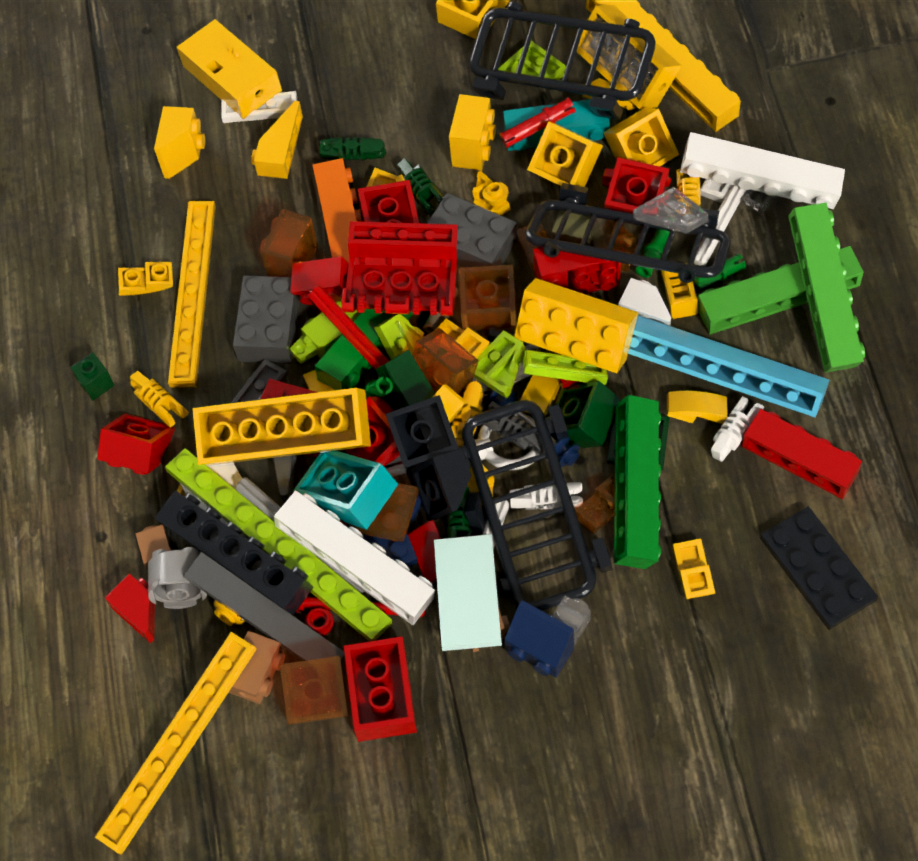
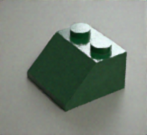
(587, 412)

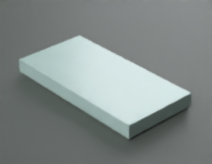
(467, 593)

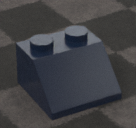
(539, 640)

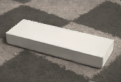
(271, 109)

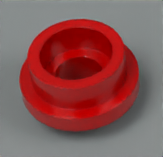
(320, 614)

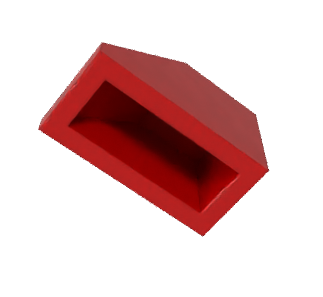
(133, 605)

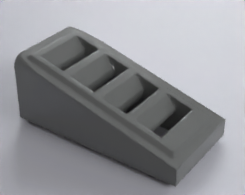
(285, 474)

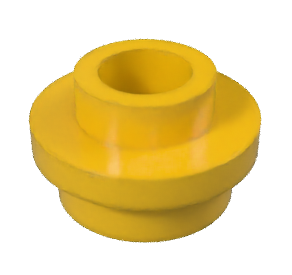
(495, 193)

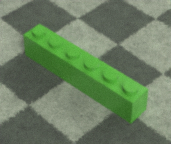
(826, 287)
(764, 294)

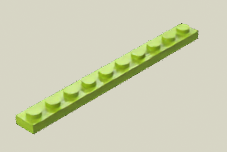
(234, 507)

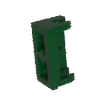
(408, 380)

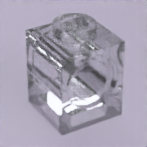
(574, 614)

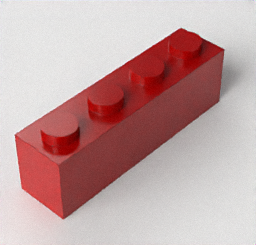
(801, 453)

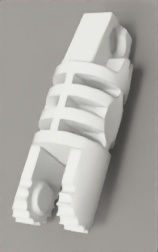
(733, 429)
(545, 498)

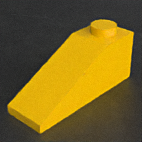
(278, 144)

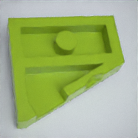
(534, 62)
(398, 335)
(500, 363)

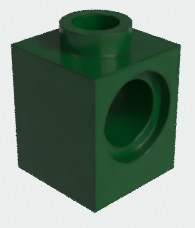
(92, 376)

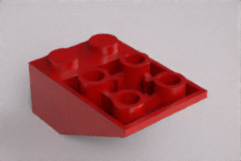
(576, 271)

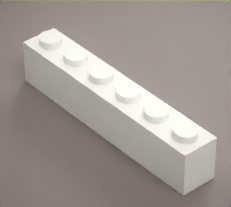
(762, 170)
(355, 557)

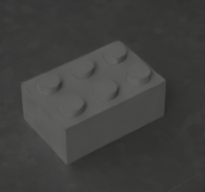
(482, 235)
(266, 320)

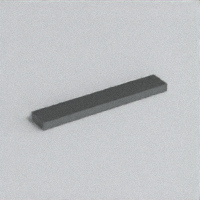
(259, 610)

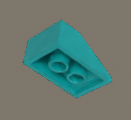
(348, 487)

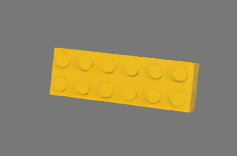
(282, 426)

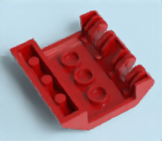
(401, 268)

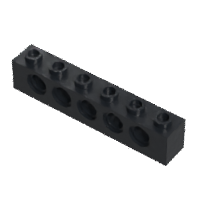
(287, 594)

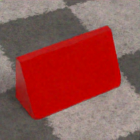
(423, 545)

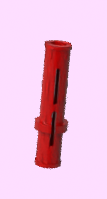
(537, 122)

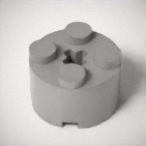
(167, 578)

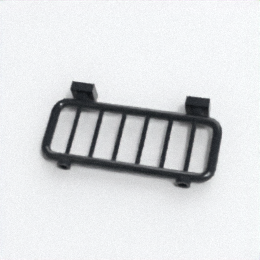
(606, 105)
(574, 200)
(544, 426)

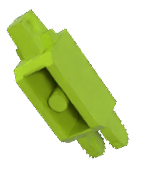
(318, 336)

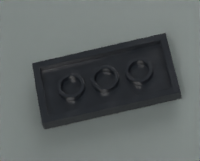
(818, 567)

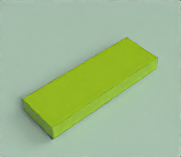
(561, 367)

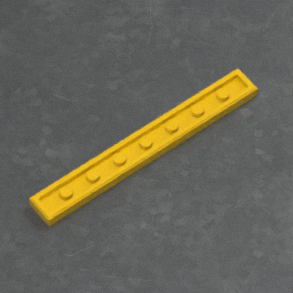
(191, 295)
(175, 743)

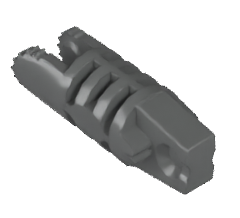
(513, 424)

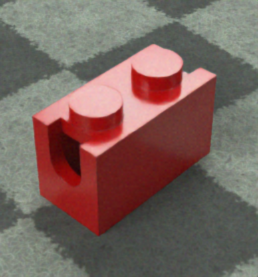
(328, 273)

